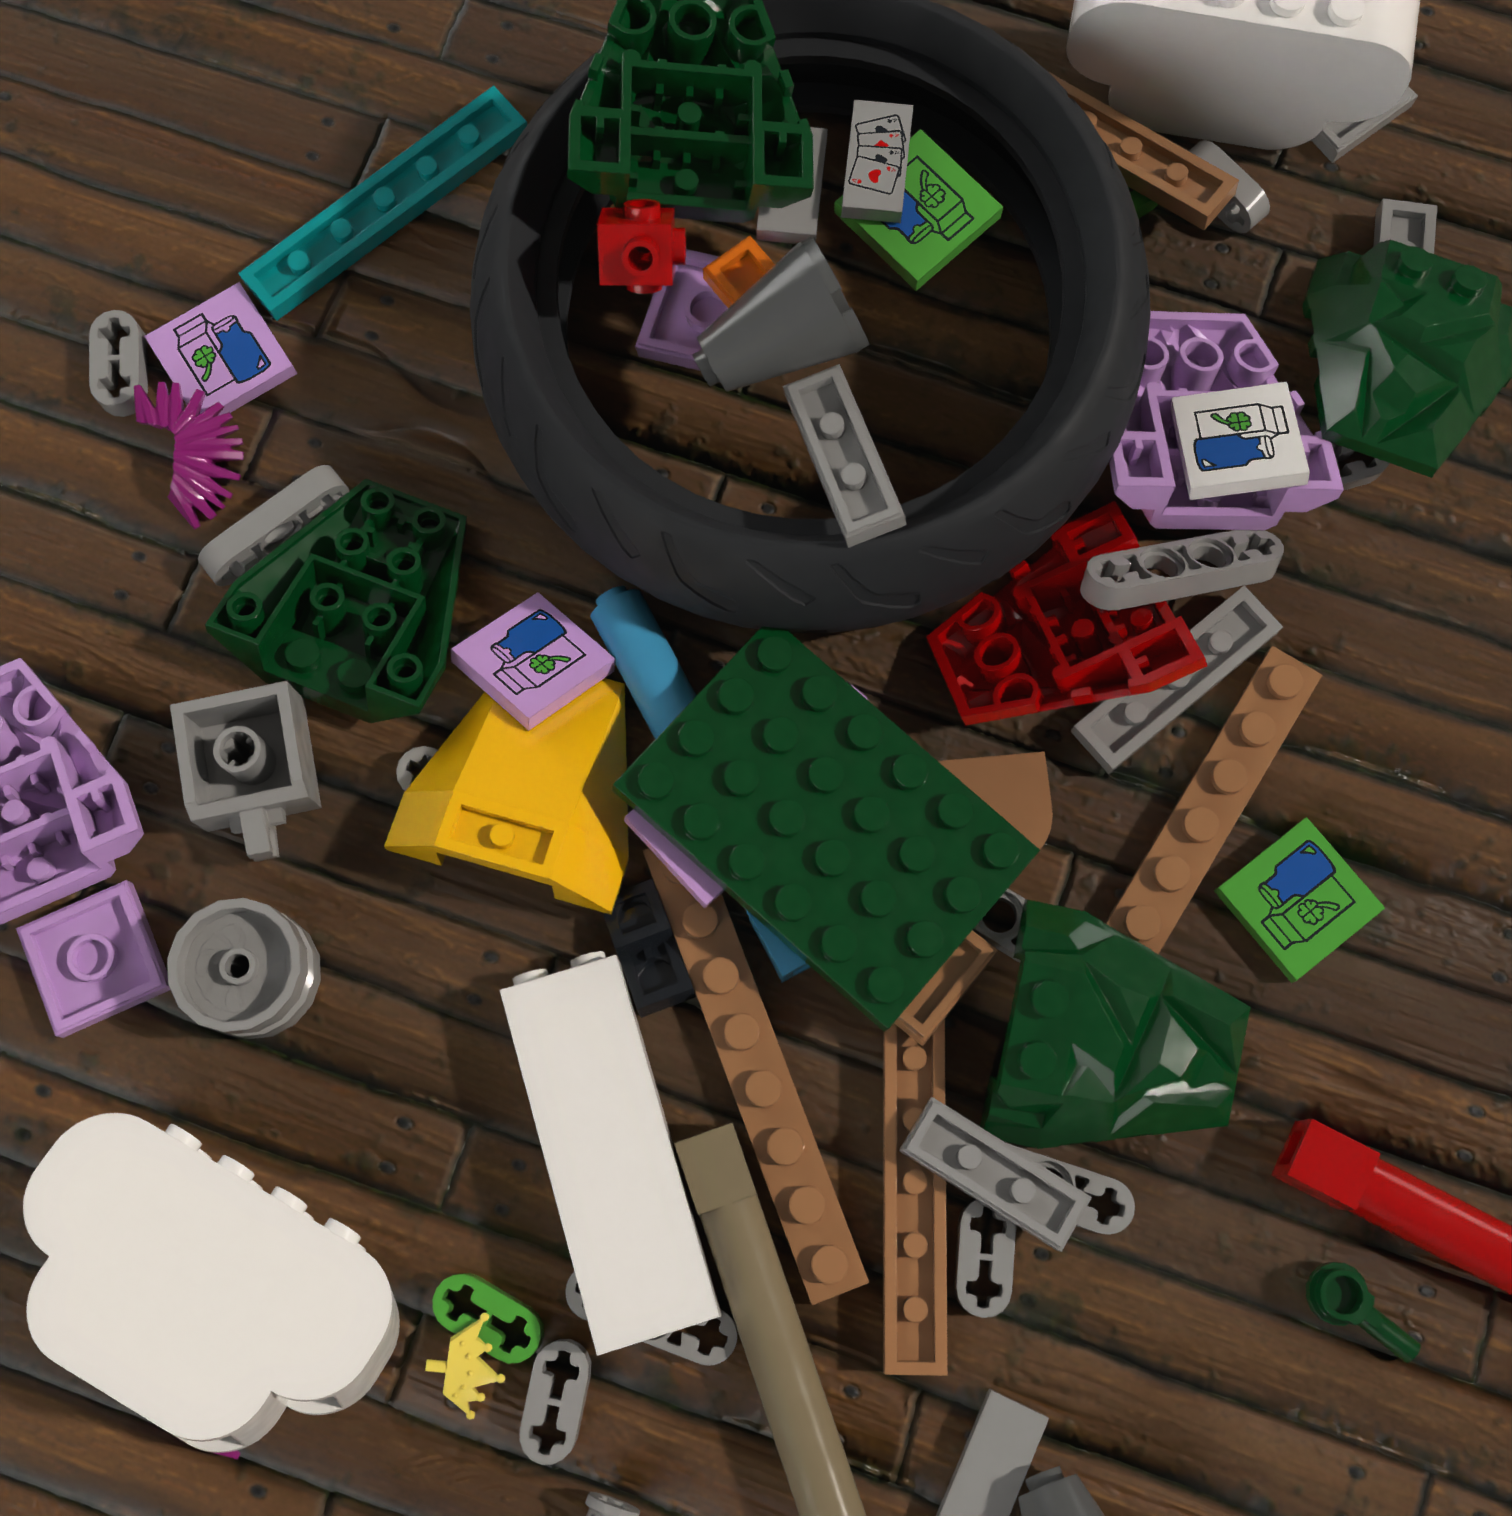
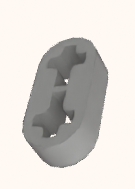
(1249, 202)
(106, 363)
(968, 1261)
(540, 1398)

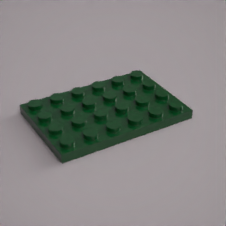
(826, 823)

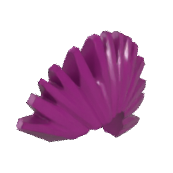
(196, 447)

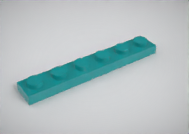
(383, 203)

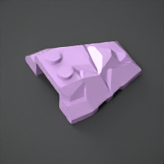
(1196, 356)
(59, 800)

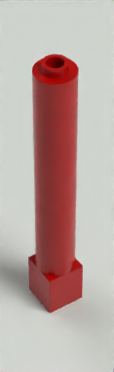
(1359, 1181)

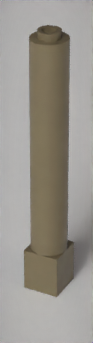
(768, 1325)

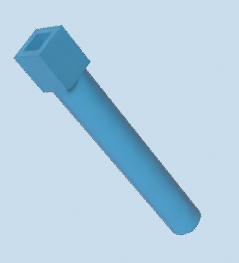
(661, 695)

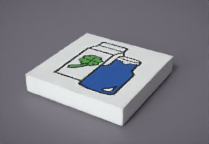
(1239, 441)

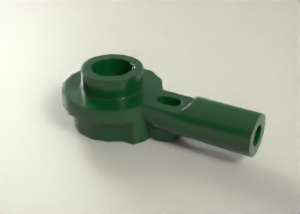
(1342, 1298)

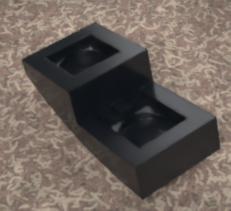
(648, 949)

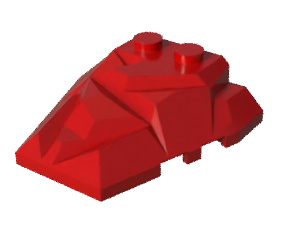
(1049, 648)

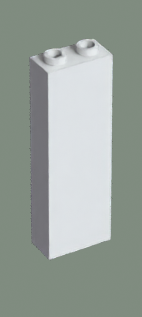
(609, 1153)

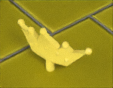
(465, 1368)

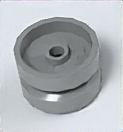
(235, 940)

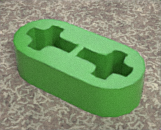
(497, 1304)

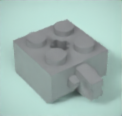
(251, 797)

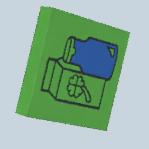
(939, 215)
(1299, 900)

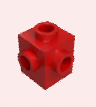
(639, 246)

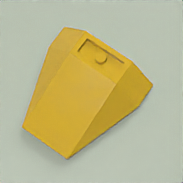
(528, 798)

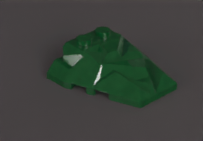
(691, 113)
(1405, 351)
(1108, 1039)

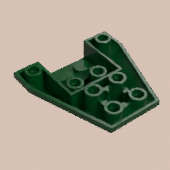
(352, 604)

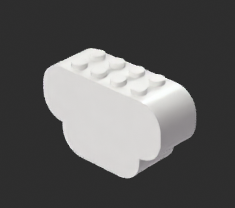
(1246, 67)
(198, 1286)

